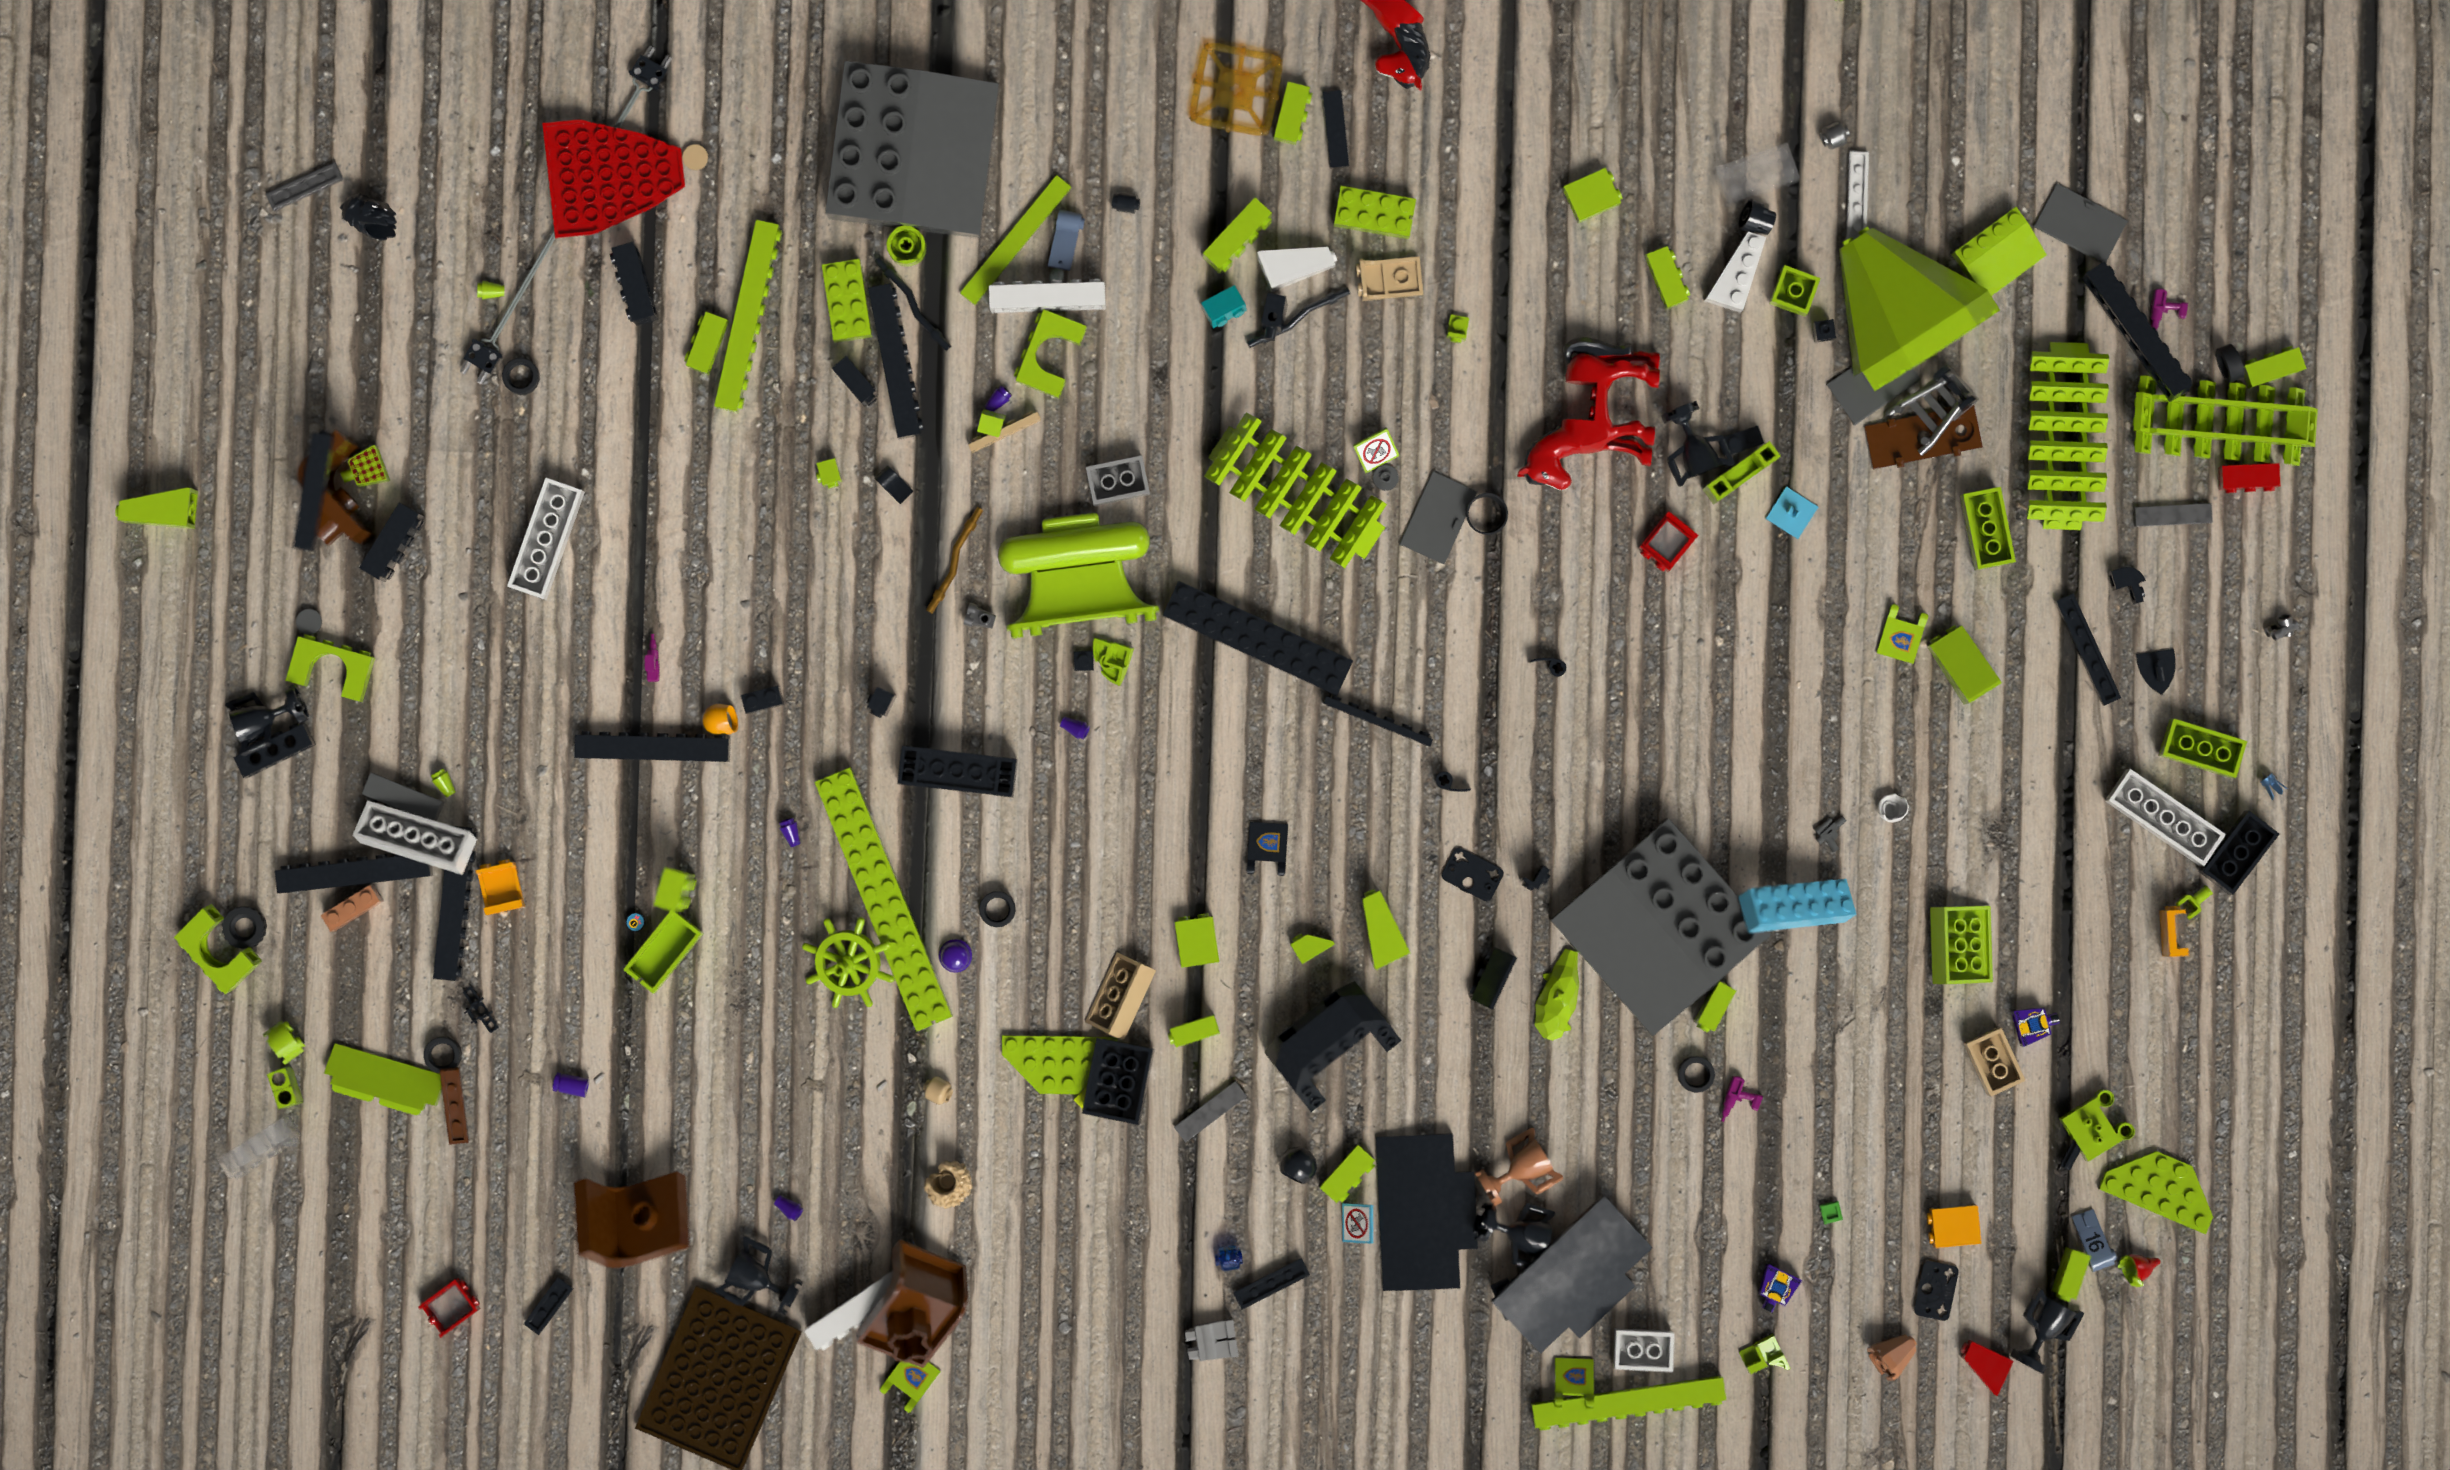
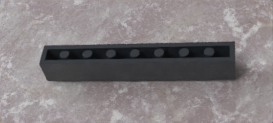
(2137, 331)
(894, 361)
(652, 748)
(349, 873)
(452, 920)

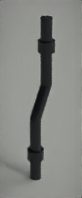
(891, 274)
(1330, 298)

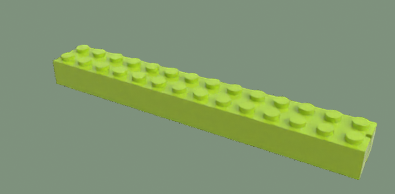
(883, 898)

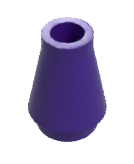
(998, 398)
(1075, 727)
(790, 831)
(789, 1208)

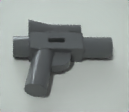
(1828, 832)

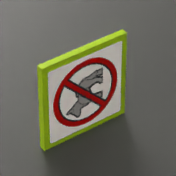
(1376, 450)

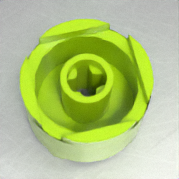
(914, 253)
(283, 1041)

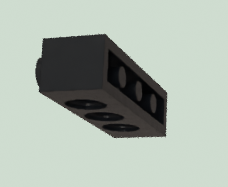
(303, 742)

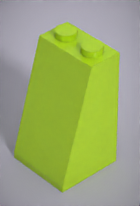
(166, 509)
(1963, 664)
(1383, 933)

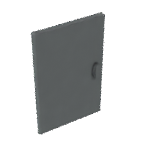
(2079, 226)
(1859, 397)
(1437, 512)

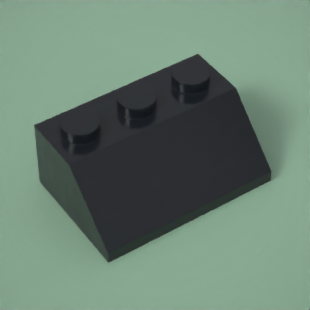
(1492, 977)

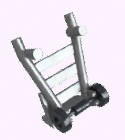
(1959, 407)

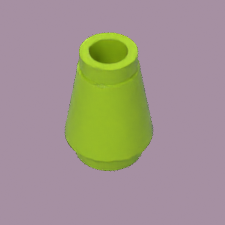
(489, 290)
(443, 782)

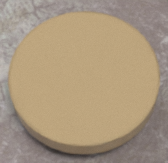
(695, 157)

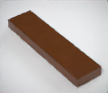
(454, 1105)

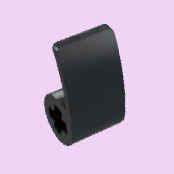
(893, 484)
(1552, 662)
(1447, 786)

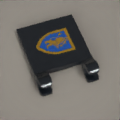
(1267, 844)

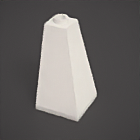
(1293, 265)

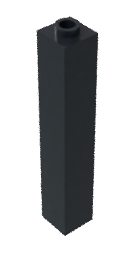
(314, 491)

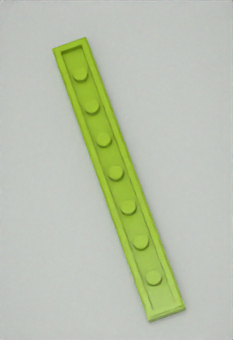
(1015, 240)

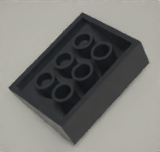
(1118, 1081)

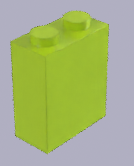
(1592, 195)
(1196, 940)
(1714, 1007)
(1193, 1031)
(2070, 1274)

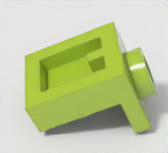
(1457, 328)

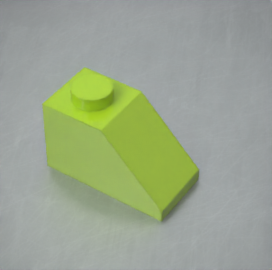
(1309, 946)

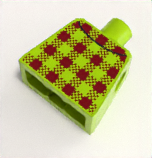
(366, 468)

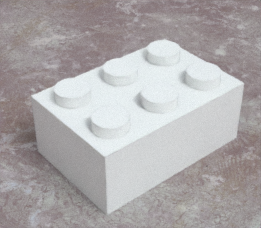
(1643, 1350)

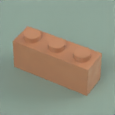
(352, 908)

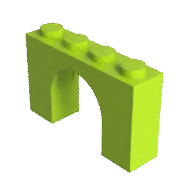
(1049, 326)
(1741, 472)
(308, 651)
(194, 941)

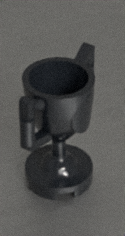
(1696, 451)
(256, 720)
(1526, 1235)
(751, 1275)
(2048, 1323)

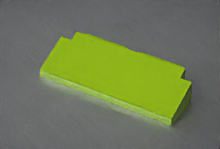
(393, 1082)

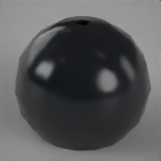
(1298, 1164)

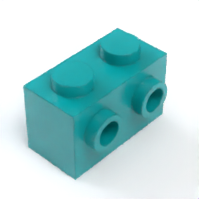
(1224, 307)

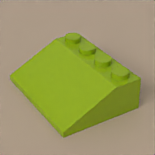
(2000, 252)
(1961, 945)

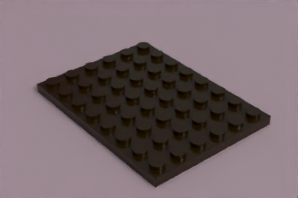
(718, 1379)

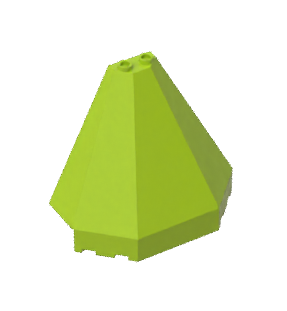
(1903, 305)

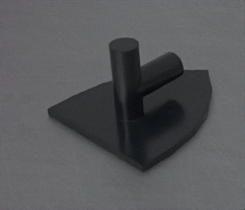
(2157, 668)

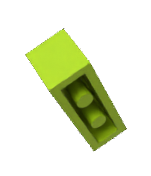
(1293, 113)
(1667, 277)
(706, 343)
(2273, 366)
(1347, 1174)

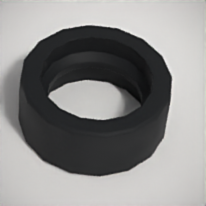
(2230, 363)
(524, 390)
(983, 904)
(442, 1040)
(1710, 1071)

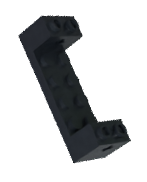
(957, 771)

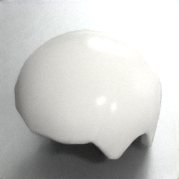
(1893, 808)

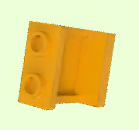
(500, 887)
(2168, 932)
(1954, 1226)

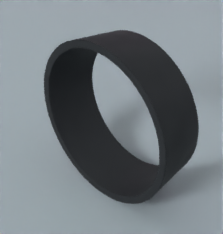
(1504, 509)

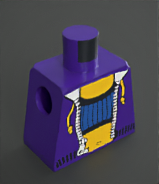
(2033, 1024)
(1777, 1287)

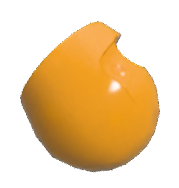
(716, 719)

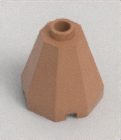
(1892, 1355)

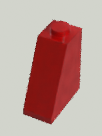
(1987, 1365)

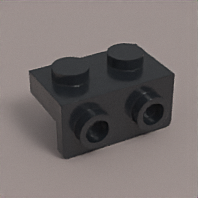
(1540, 878)

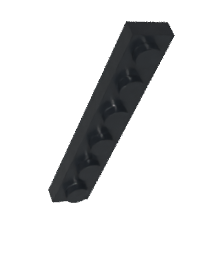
(2088, 649)
(1386, 723)

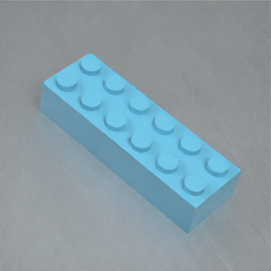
(1797, 905)

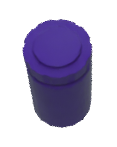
(570, 1084)

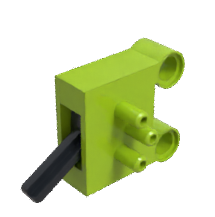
(2091, 1130)

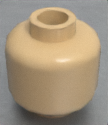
(938, 1090)

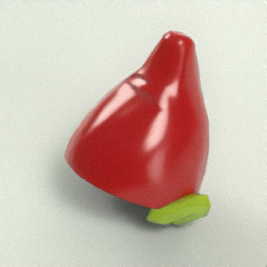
(2137, 1268)

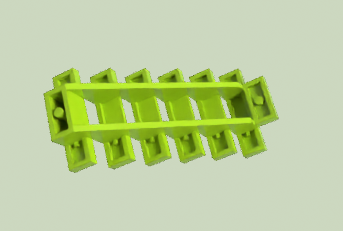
(2077, 359)
(2299, 432)
(1360, 535)

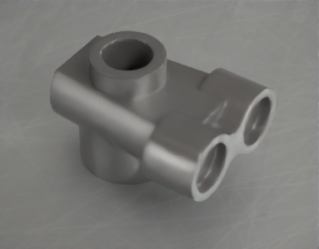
(974, 617)
(2284, 628)

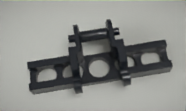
(482, 1016)

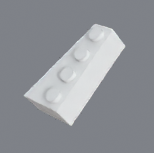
(1736, 279)

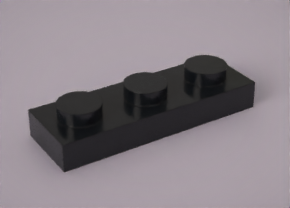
(548, 1306)

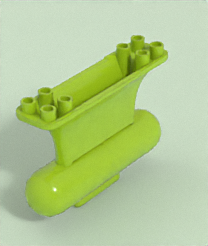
(1075, 572)

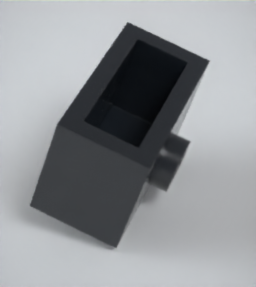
(880, 702)

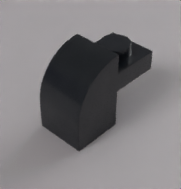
(2128, 577)

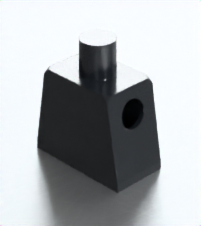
(1276, 309)

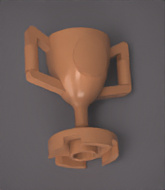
(1526, 1165)

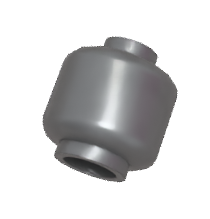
(1834, 135)

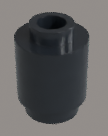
(1125, 202)

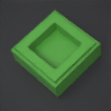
(1831, 1212)

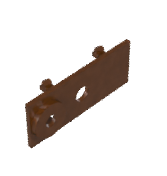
(1897, 442)

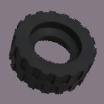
(231, 920)

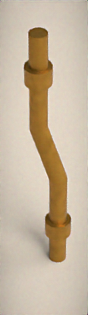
(939, 594)

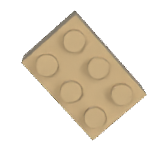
(1994, 1061)

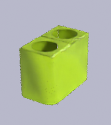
(293, 1089)

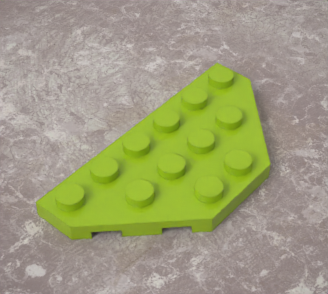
(1052, 1062)
(2161, 1187)

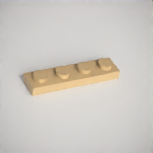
(1011, 427)

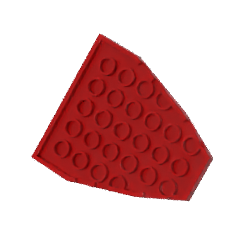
(605, 175)

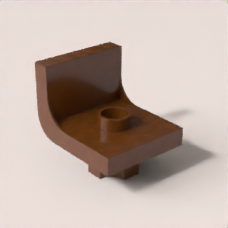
(339, 507)
(631, 1222)
(919, 1306)

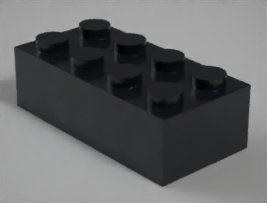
(634, 283)
(392, 542)
(2239, 852)

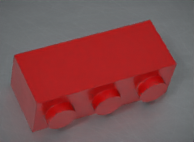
(2249, 477)

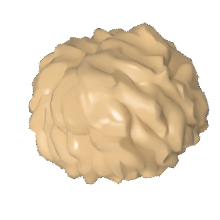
(949, 1185)

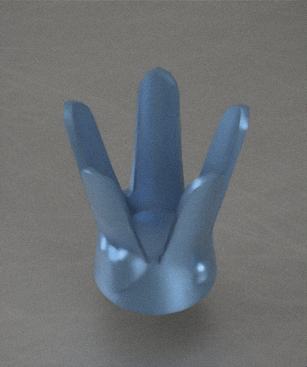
(2271, 780)

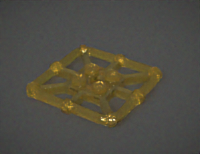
(1229, 78)

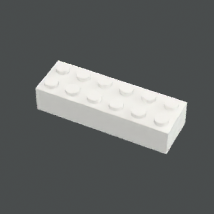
(1051, 297)
(546, 538)
(2165, 817)
(414, 837)
(847, 1315)

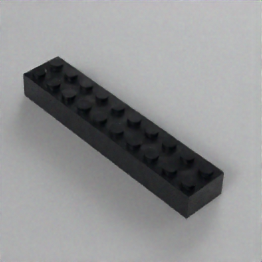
(1257, 638)

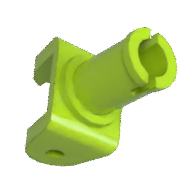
(2195, 900)

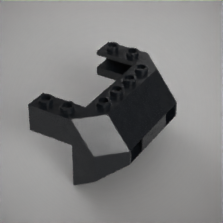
(1326, 1035)

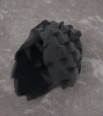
(369, 216)

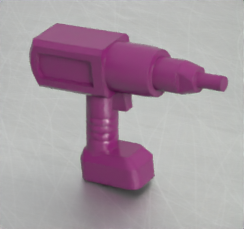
(2160, 306)
(652, 662)
(1735, 1093)

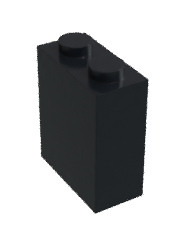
(855, 382)

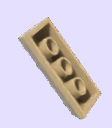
(1120, 996)

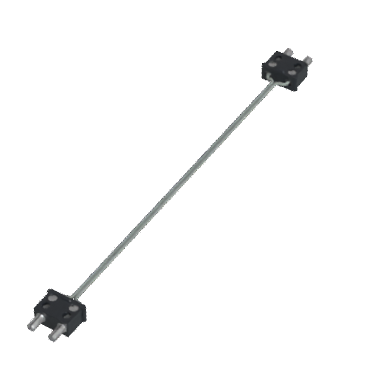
(485, 354)

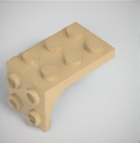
(1389, 278)

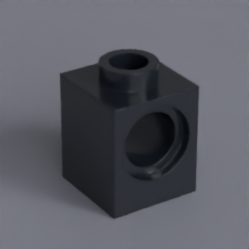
(1824, 331)

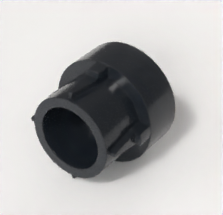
(1756, 218)

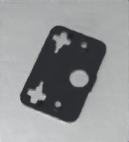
(1474, 869)
(1940, 1292)

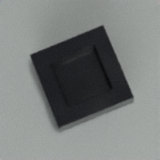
(1083, 661)

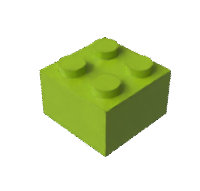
(1794, 290)

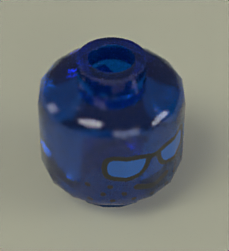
(1229, 1258)

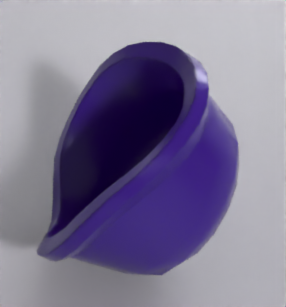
(955, 955)

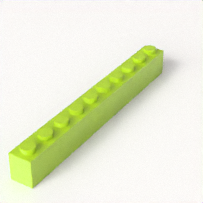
(747, 316)
(1630, 1401)

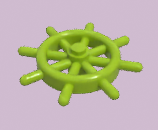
(848, 962)

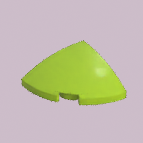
(1113, 659)

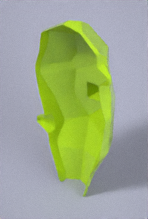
(1558, 997)

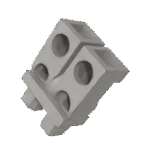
(1207, 1342)

